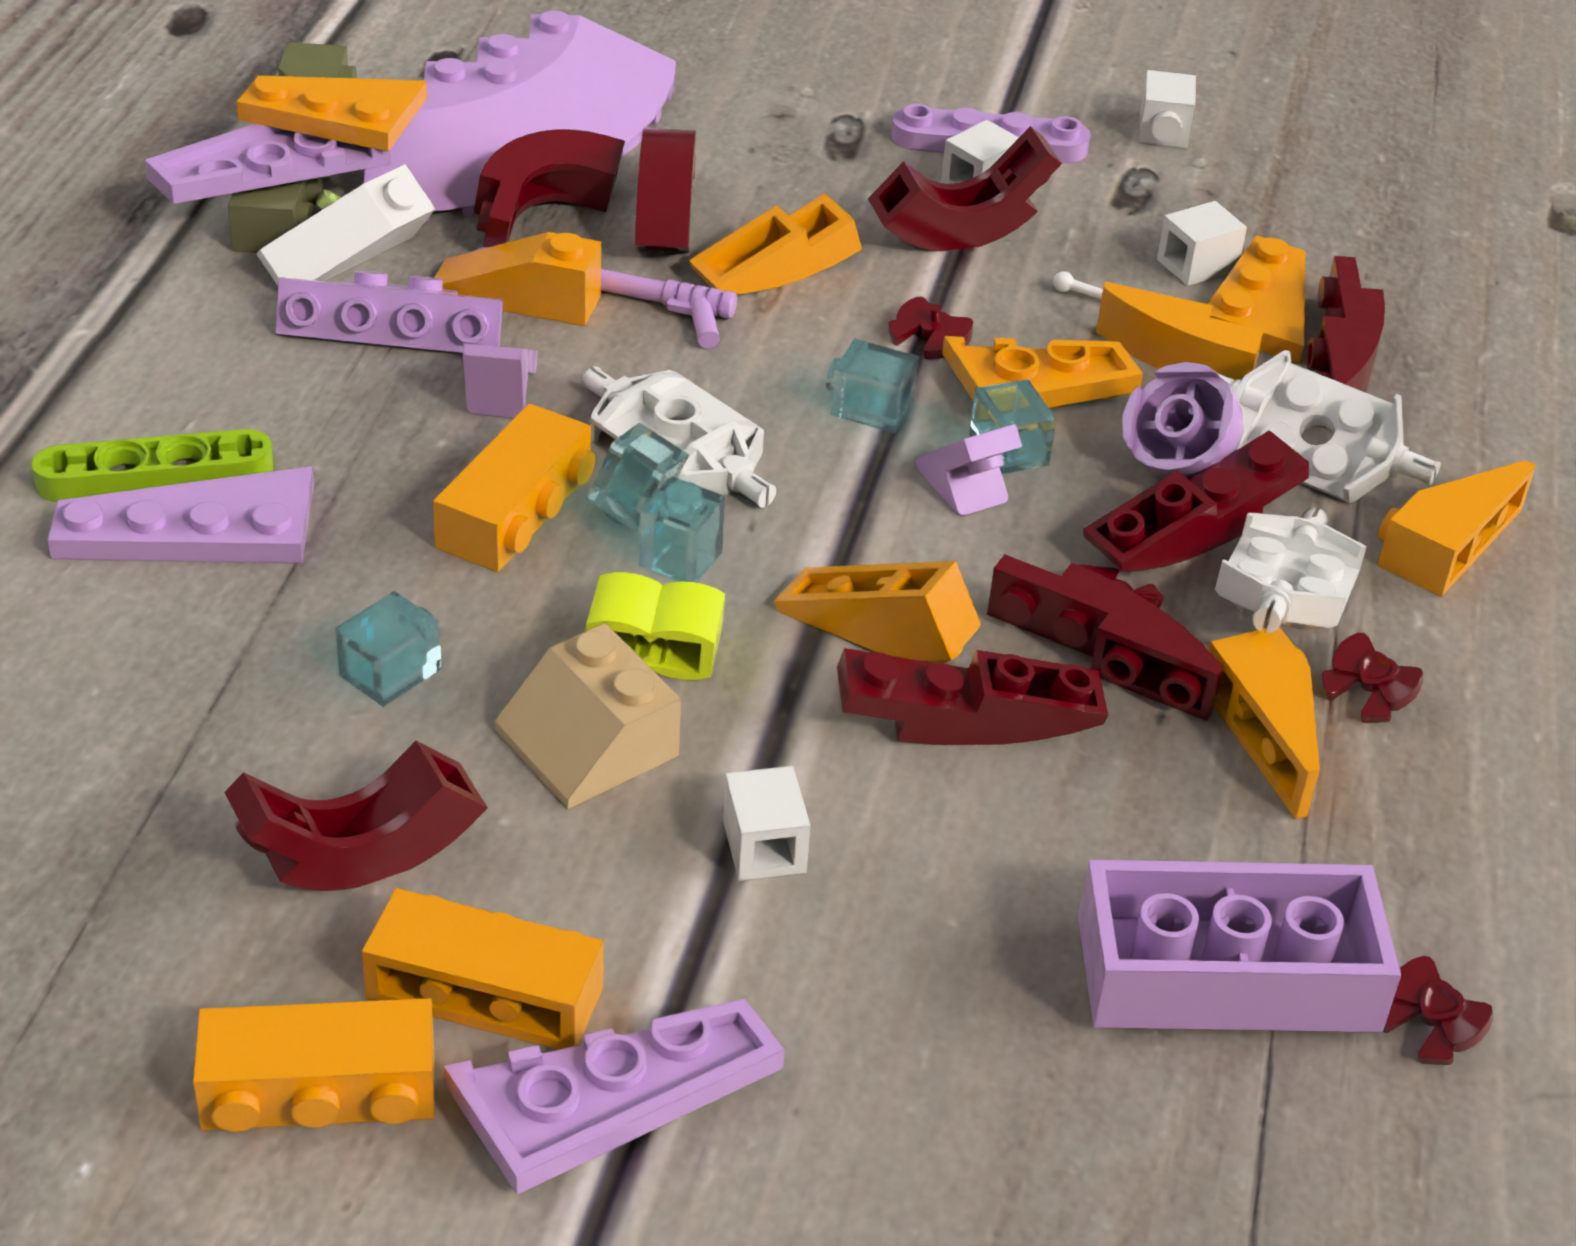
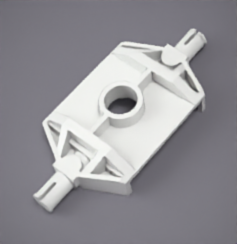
(1365, 428)
(717, 438)
(1291, 571)

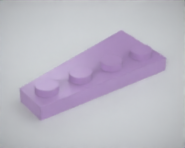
(253, 160)
(206, 520)
(587, 1099)

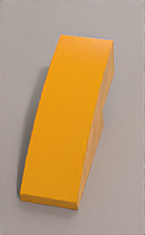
(780, 248)
(1176, 330)

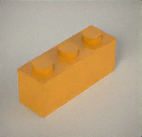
(513, 487)
(485, 968)
(315, 1064)

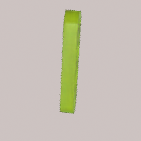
(67, 469)

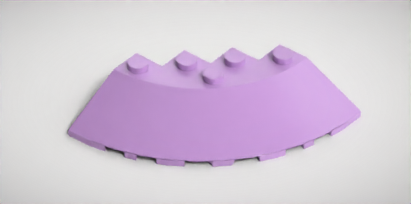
(556, 79)

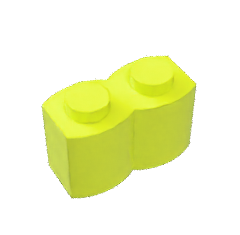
(666, 625)

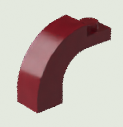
(545, 168)
(665, 189)
(970, 211)
(362, 836)

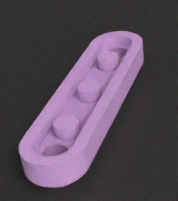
(927, 129)

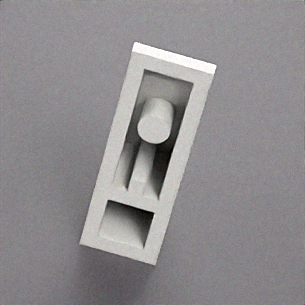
(350, 229)

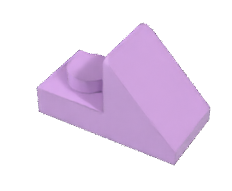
(497, 378)
(969, 470)

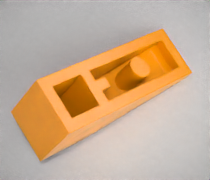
(535, 276)
(1451, 525)
(888, 608)
(1270, 710)

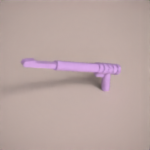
(677, 297)

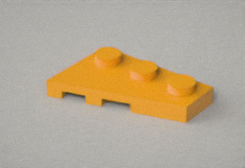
(337, 109)
(1267, 294)
(1060, 373)

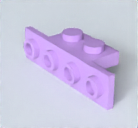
(387, 313)

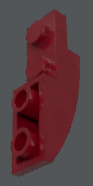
(1348, 328)
(1199, 514)
(1123, 632)
(989, 703)

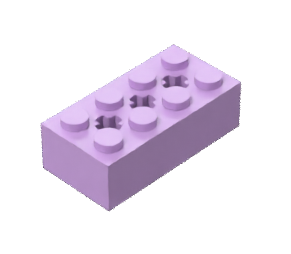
(1236, 946)

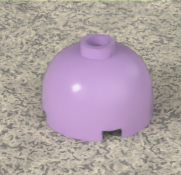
(1183, 420)

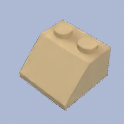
(591, 717)

